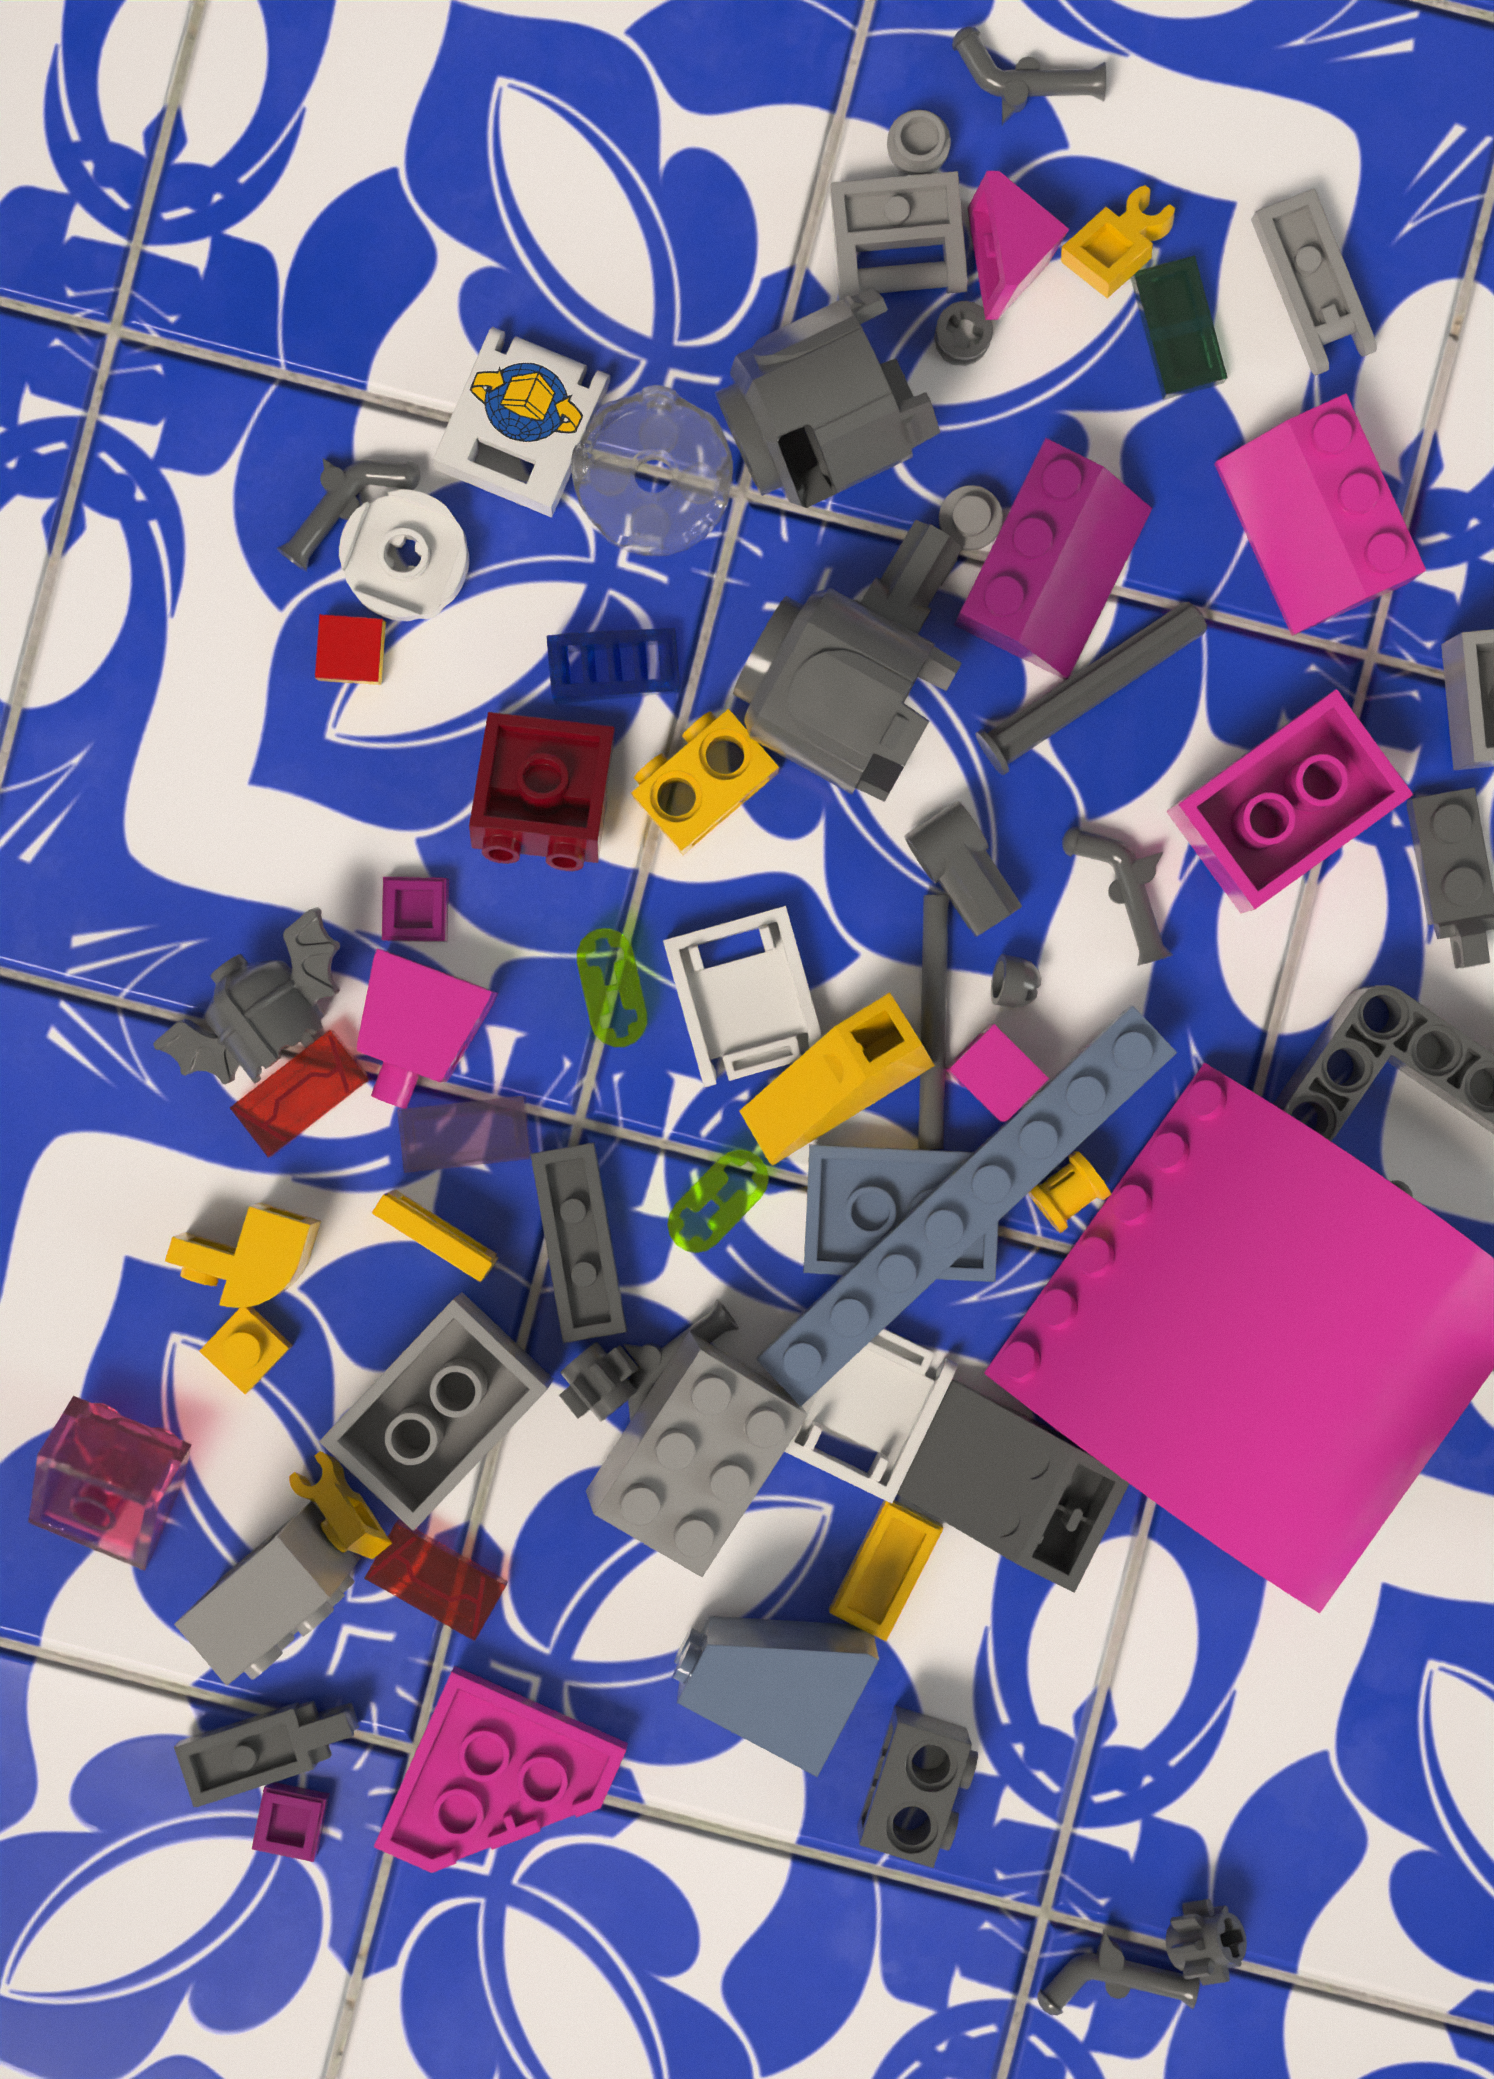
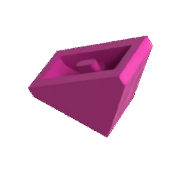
(1010, 241)

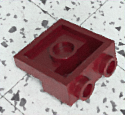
(541, 790)

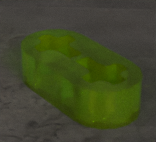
(597, 992)
(729, 1211)

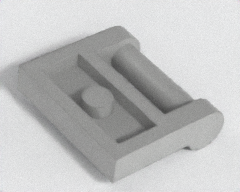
(895, 216)

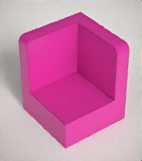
(996, 1072)

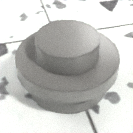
(918, 142)
(971, 517)

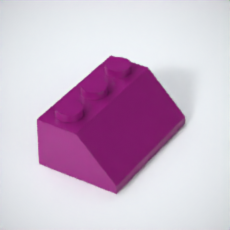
(1054, 560)

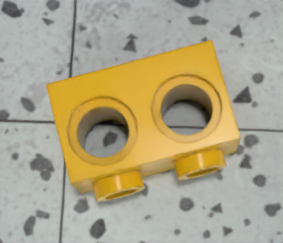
(715, 793)

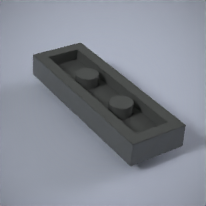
(578, 1242)

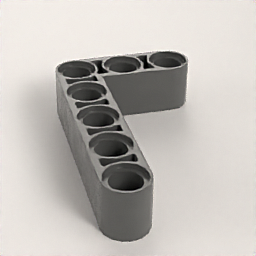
(1398, 1046)

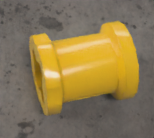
(1069, 1191)

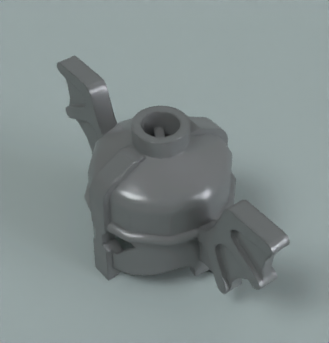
(259, 1007)

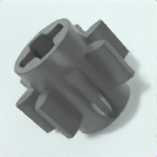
(598, 1381)
(1206, 1942)

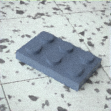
(865, 1193)

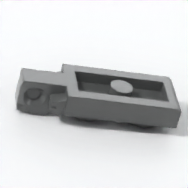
(1454, 872)
(261, 1749)

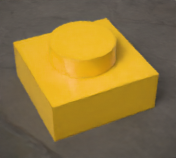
(246, 1348)

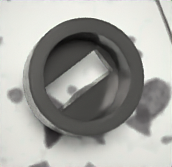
(1014, 982)

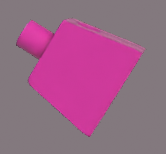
(417, 1023)

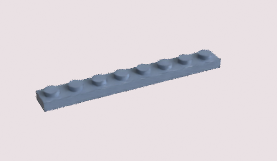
(966, 1205)

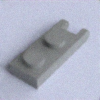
(1312, 277)

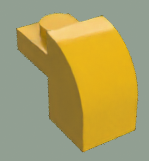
(264, 1264)

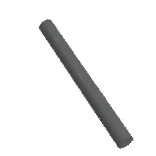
(933, 1020)

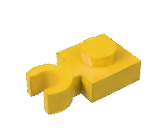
(1114, 246)

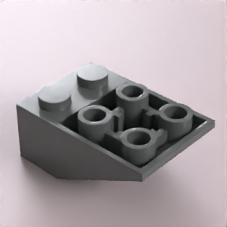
(1013, 1485)

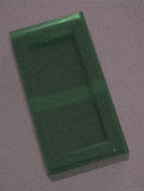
(1178, 327)

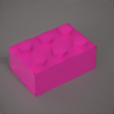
(1289, 802)

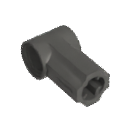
(914, 576)
(955, 855)

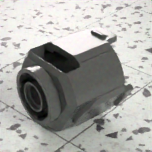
(819, 406)
(834, 688)

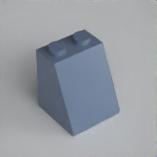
(777, 1681)

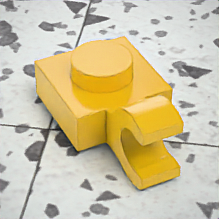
(348, 1518)

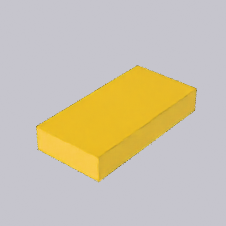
(435, 1234)
(886, 1569)

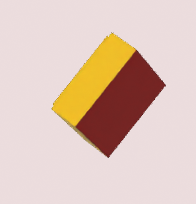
(350, 649)

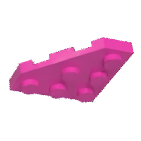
(494, 1774)

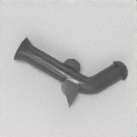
(1027, 78)
(341, 501)
(1128, 887)
(654, 1359)
(1119, 1977)

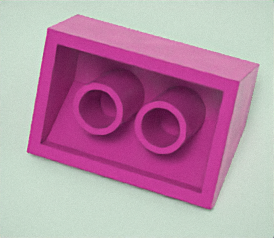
(1320, 515)

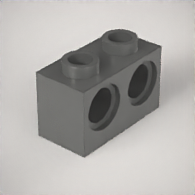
(902, 1784)

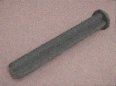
(1091, 686)

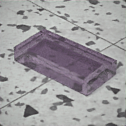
(464, 1134)

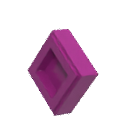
(415, 909)
(290, 1821)

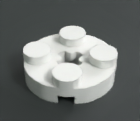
(388, 522)

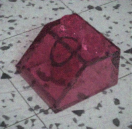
(107, 1481)

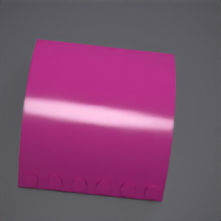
(1259, 1337)

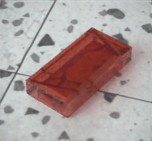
(300, 1093)
(436, 1580)

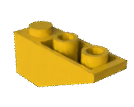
(837, 1079)

